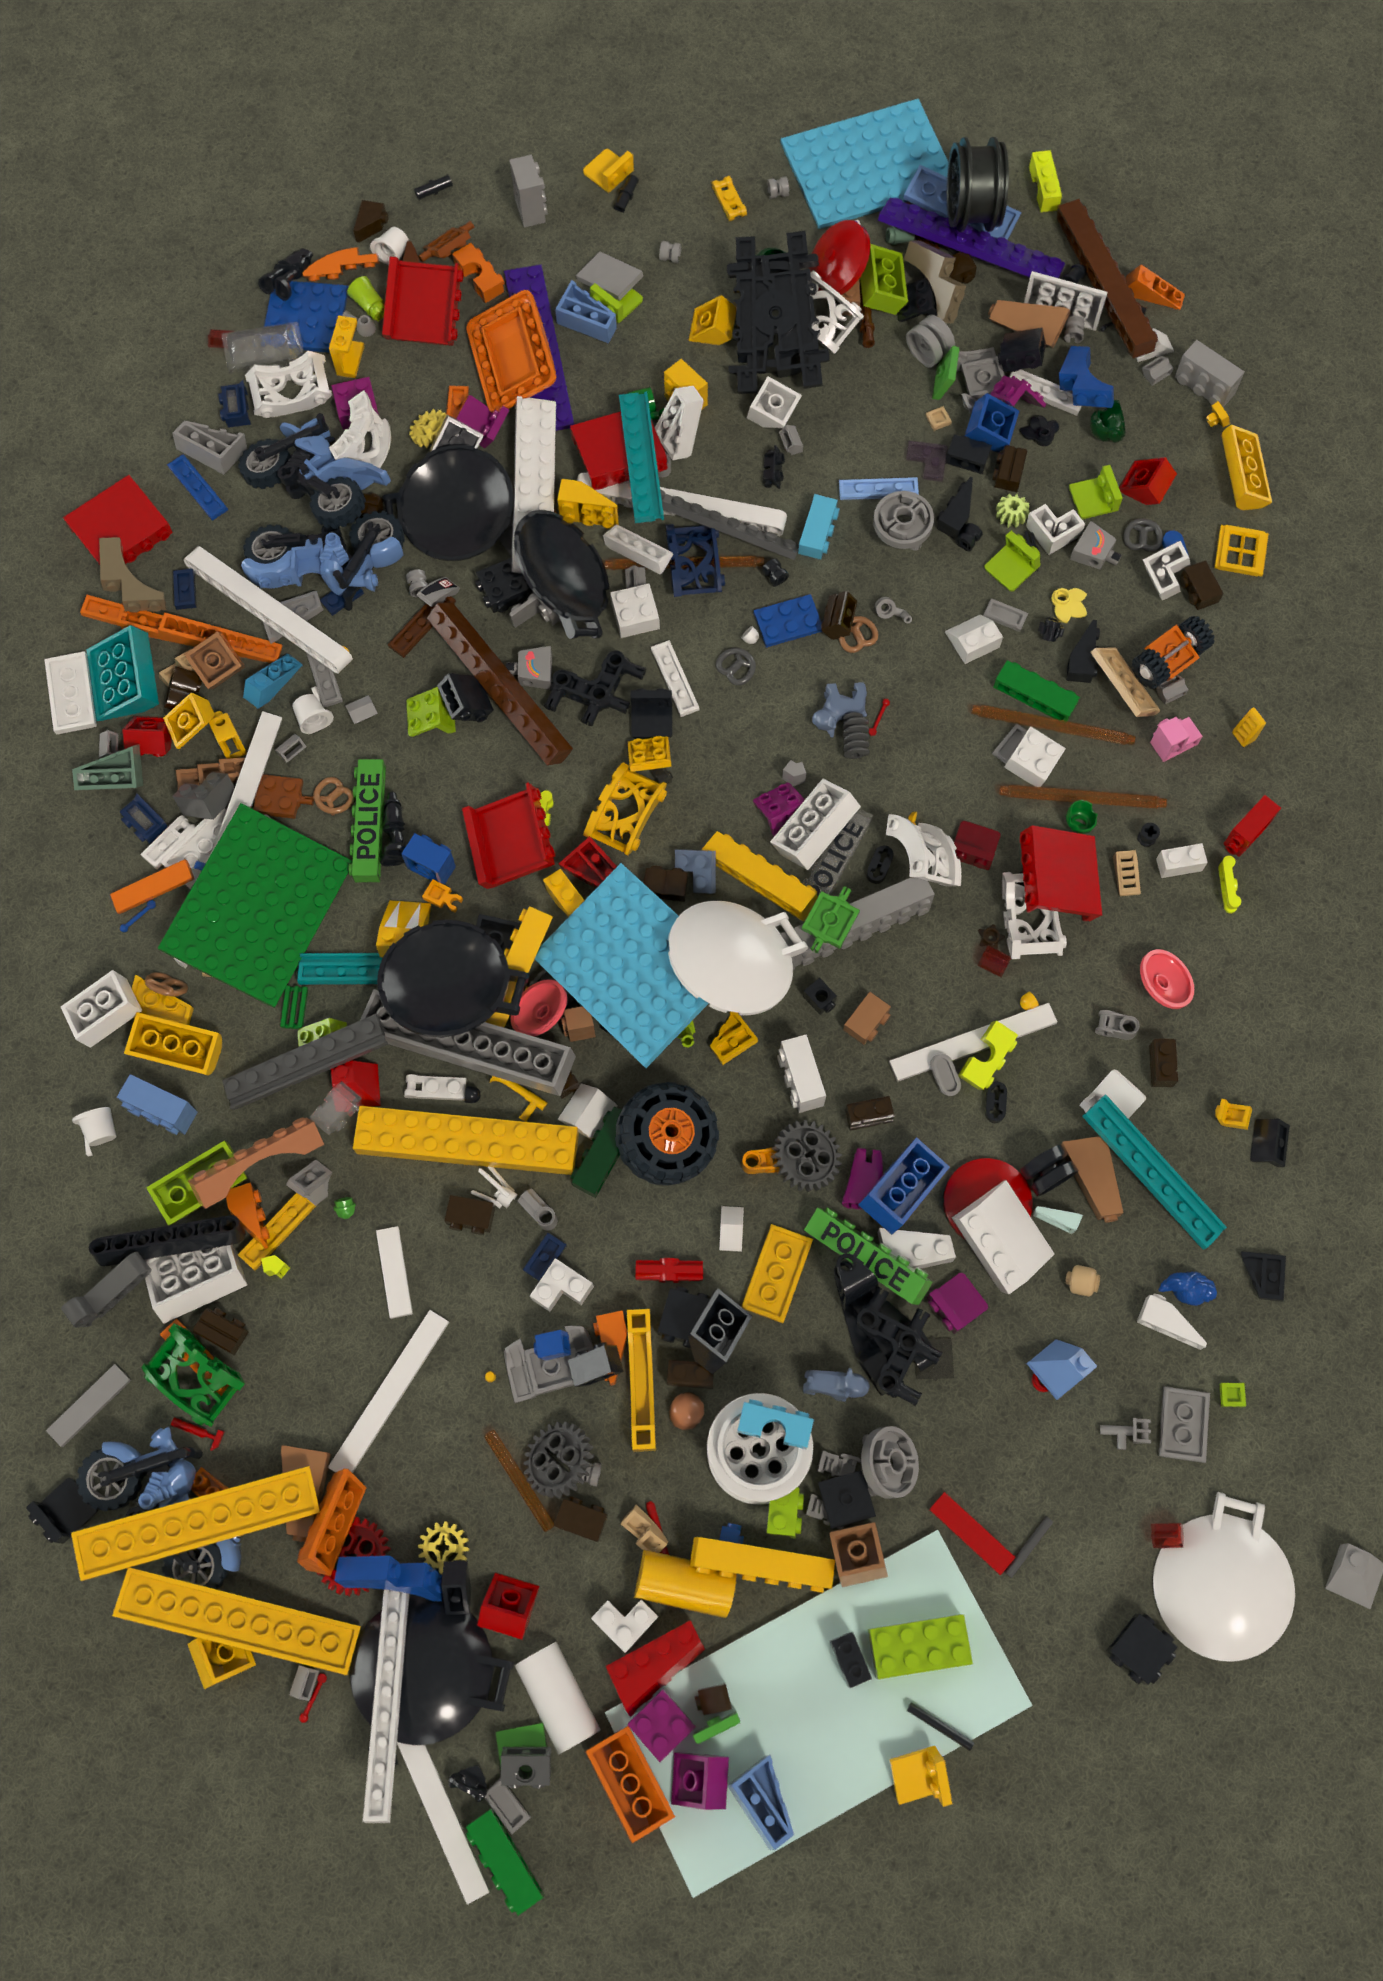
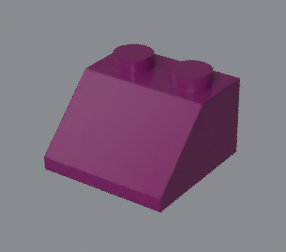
(700, 1781)

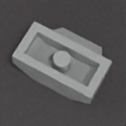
(311, 1182)

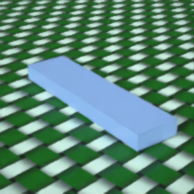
(875, 487)

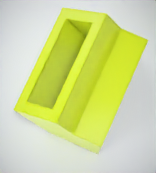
(274, 1266)

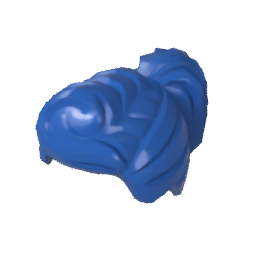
(1190, 1287)

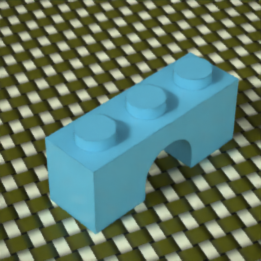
(796, 1426)

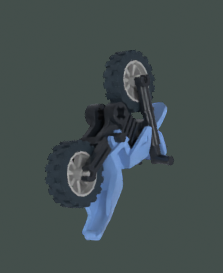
(312, 472)

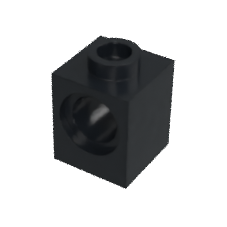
(820, 988)

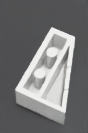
(680, 422)
(919, 1248)

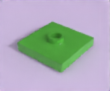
(946, 373)
(716, 1726)
(523, 1736)

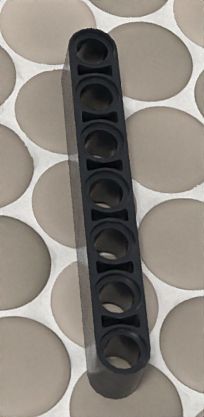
(168, 1240)

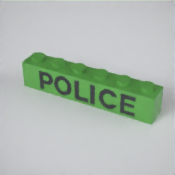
(368, 820)
(890, 1270)

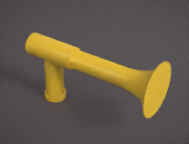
(535, 1101)

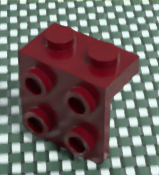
(976, 844)

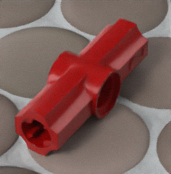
(669, 1270)

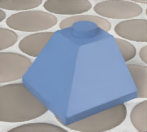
(1061, 1367)

